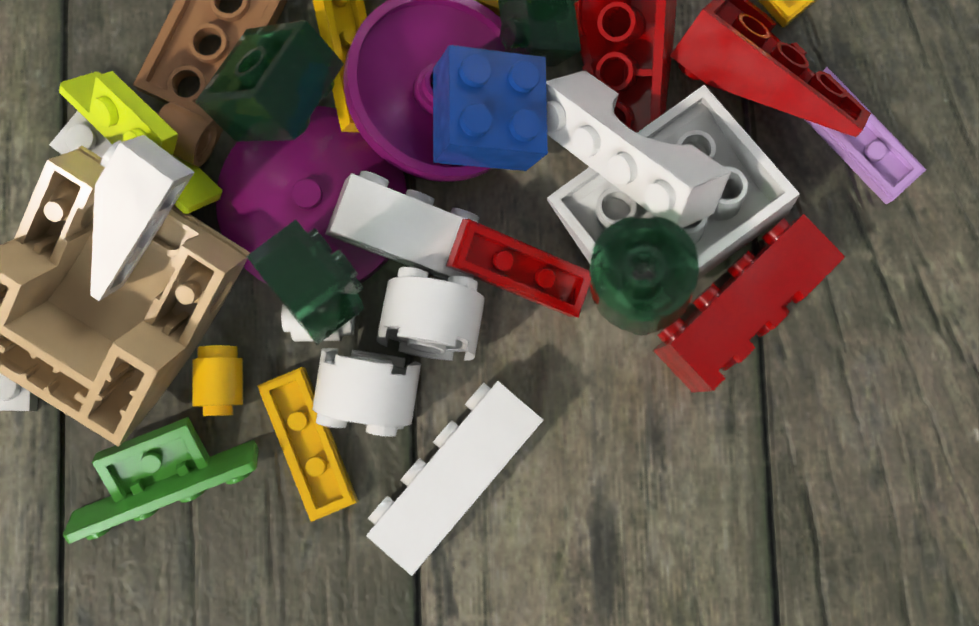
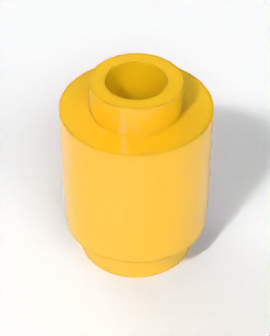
(217, 379)

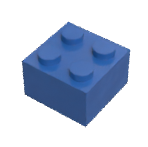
(489, 109)

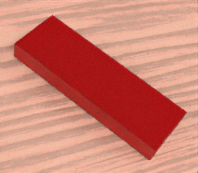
(519, 268)

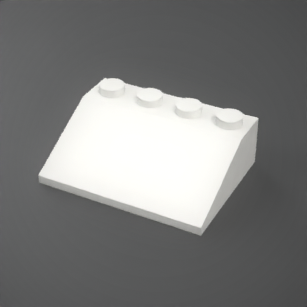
(749, 205)

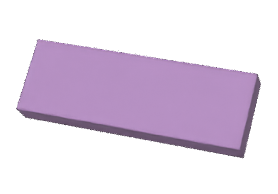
(874, 155)

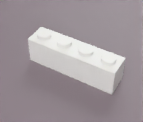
(454, 477)

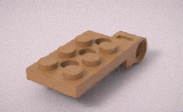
(177, 57)

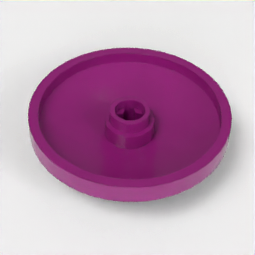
(392, 77)
(298, 179)

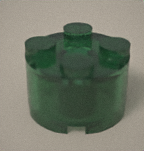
(643, 246)

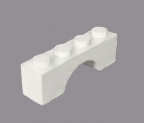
(659, 176)

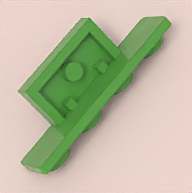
(156, 472)

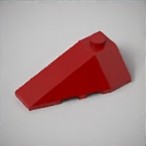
(629, 51)

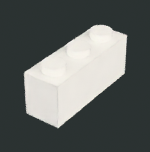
(396, 224)

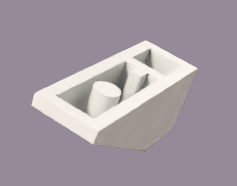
(129, 208)

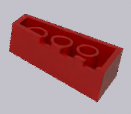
(747, 304)

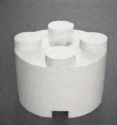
(431, 315)
(365, 390)

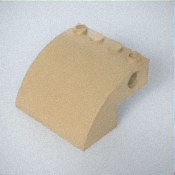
(115, 354)

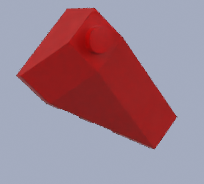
(738, 53)

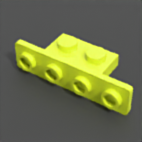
(122, 116)

